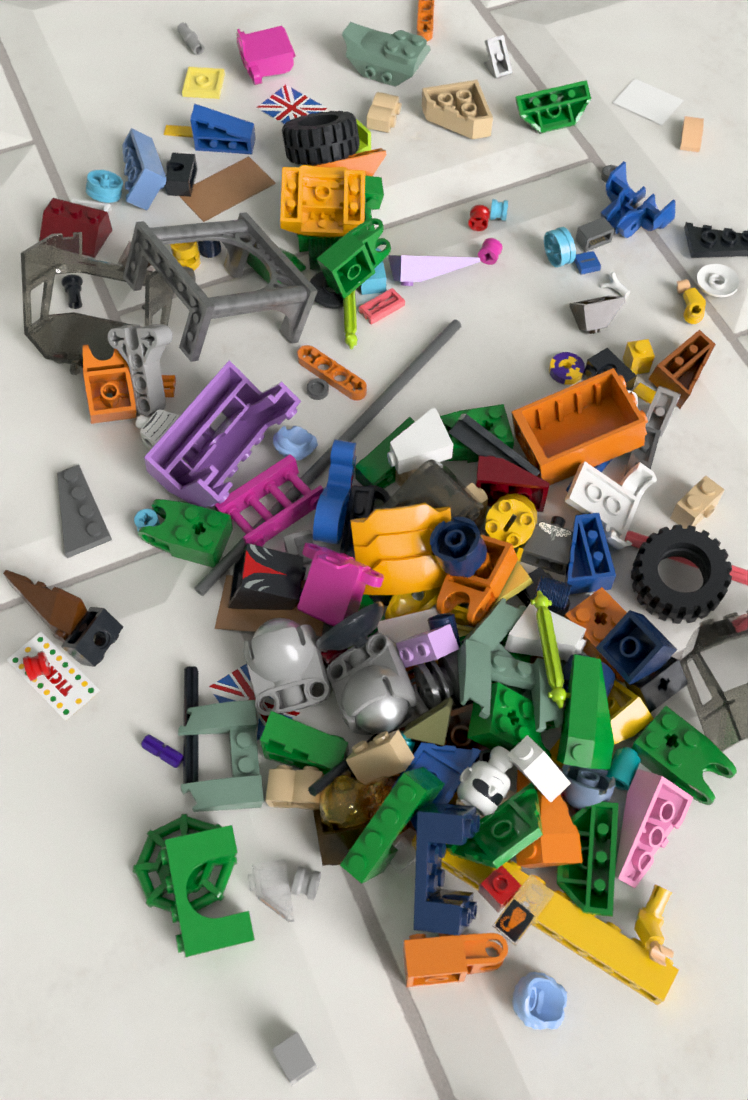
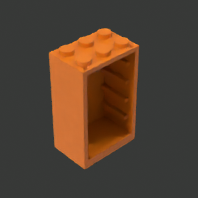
(580, 425)

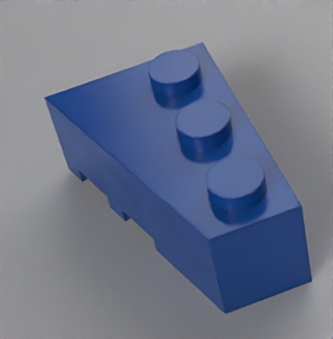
(221, 132)
(589, 558)

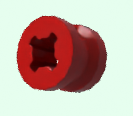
(479, 218)
(36, 666)

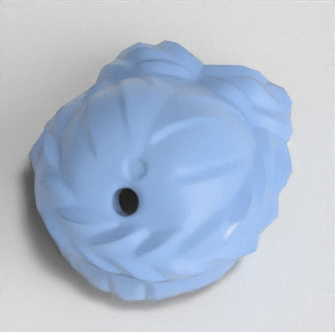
(294, 442)
(539, 1001)

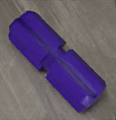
(165, 753)

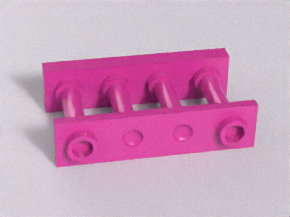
(260, 486)

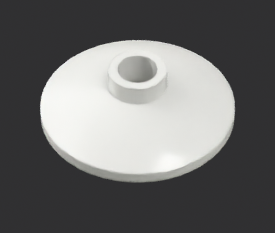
(717, 280)

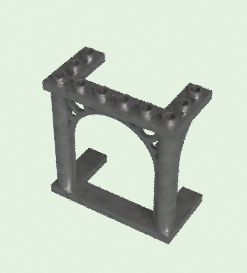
(291, 296)

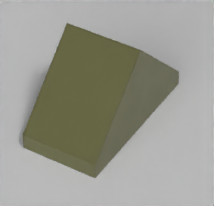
(431, 725)

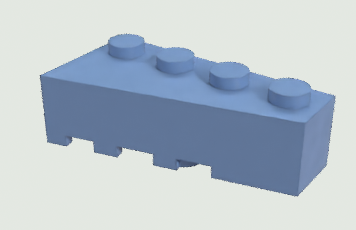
(142, 168)

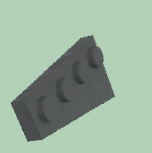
(80, 515)

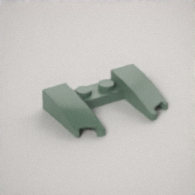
(494, 628)
(480, 667)
(245, 785)

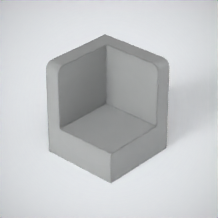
(295, 543)
(294, 1058)

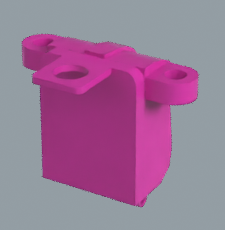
(265, 52)
(334, 584)

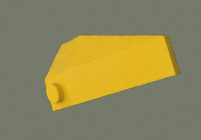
(626, 714)

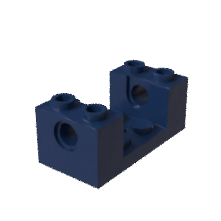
(438, 908)

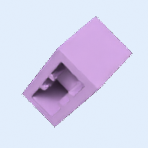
(427, 646)

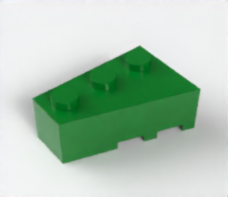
(375, 467)

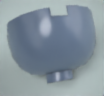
(586, 786)

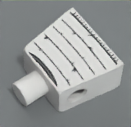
(155, 427)

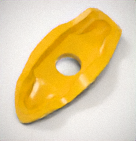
(405, 604)

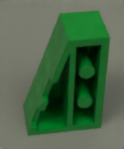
(301, 745)

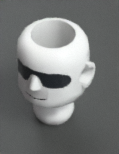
(486, 783)

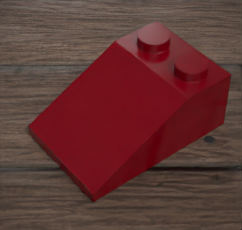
(502, 477)

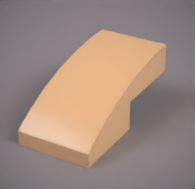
(692, 134)

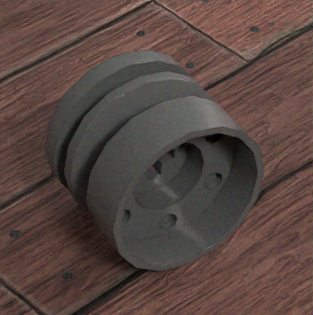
(438, 681)

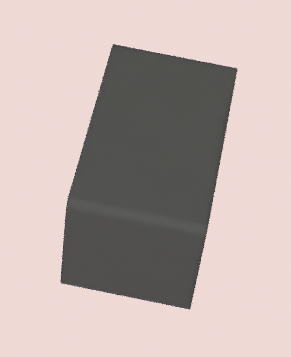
(594, 234)

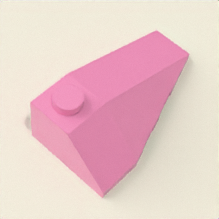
(649, 816)

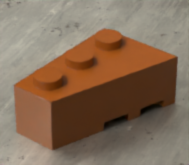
(683, 366)

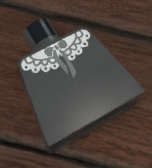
(549, 546)

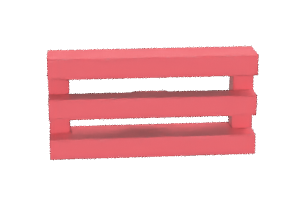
(383, 308)

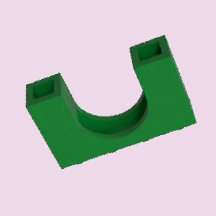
(374, 847)
(198, 932)

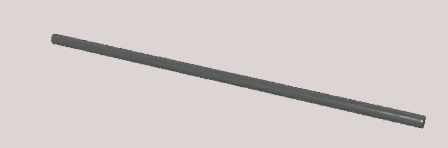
(323, 462)

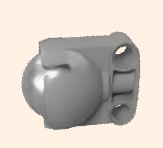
(285, 666)
(372, 687)

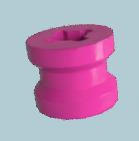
(490, 250)

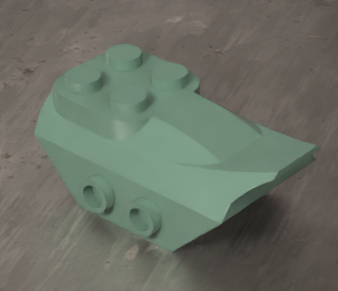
(384, 55)

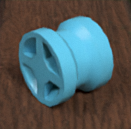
(499, 210)
(146, 515)

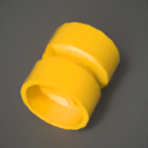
(186, 254)

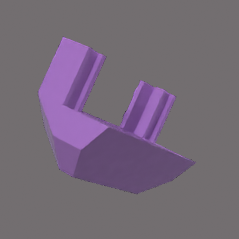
(212, 453)

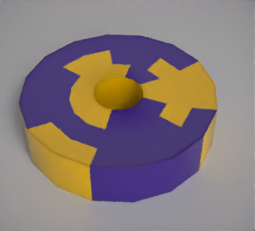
(566, 360)

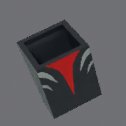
(266, 579)

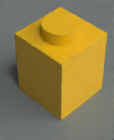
(639, 356)

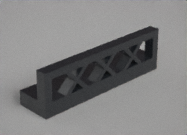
(486, 444)

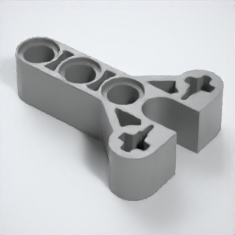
(142, 351)

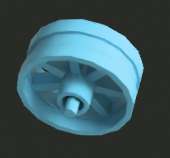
(104, 186)
(559, 247)

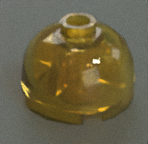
(341, 803)

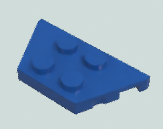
(446, 764)

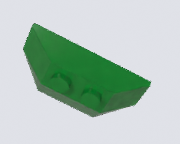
(554, 107)
(593, 881)

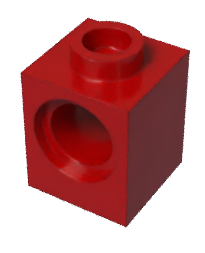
(499, 888)

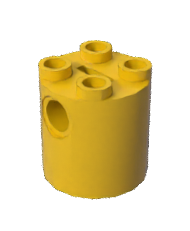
(501, 528)

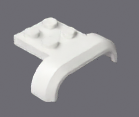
(615, 503)

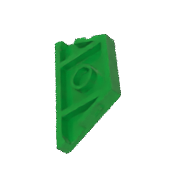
(505, 831)

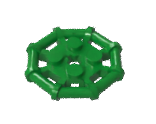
(197, 879)

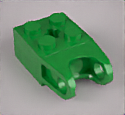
(354, 257)
(491, 418)
(189, 532)
(508, 722)
(686, 759)

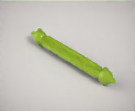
(350, 320)
(550, 649)

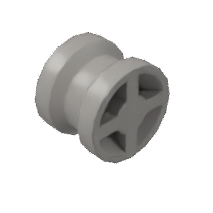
(306, 882)

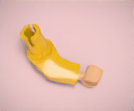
(694, 302)
(649, 922)

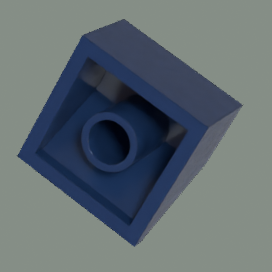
(636, 647)

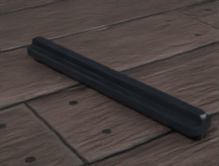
(190, 742)

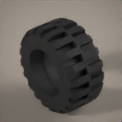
(320, 137)
(691, 546)

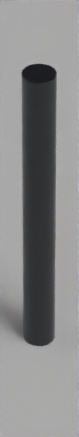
(329, 777)

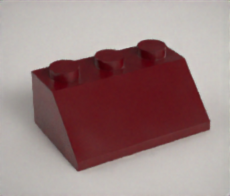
(70, 217)

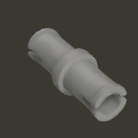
(190, 38)

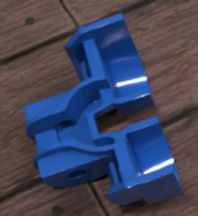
(621, 213)

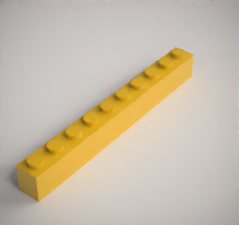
(582, 933)

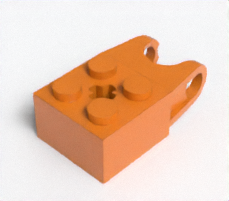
(108, 378)
(484, 586)
(598, 616)
(450, 957)

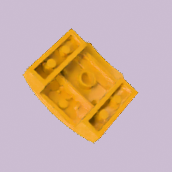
(322, 200)
(400, 548)

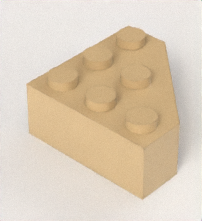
(458, 108)

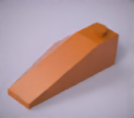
(560, 838)

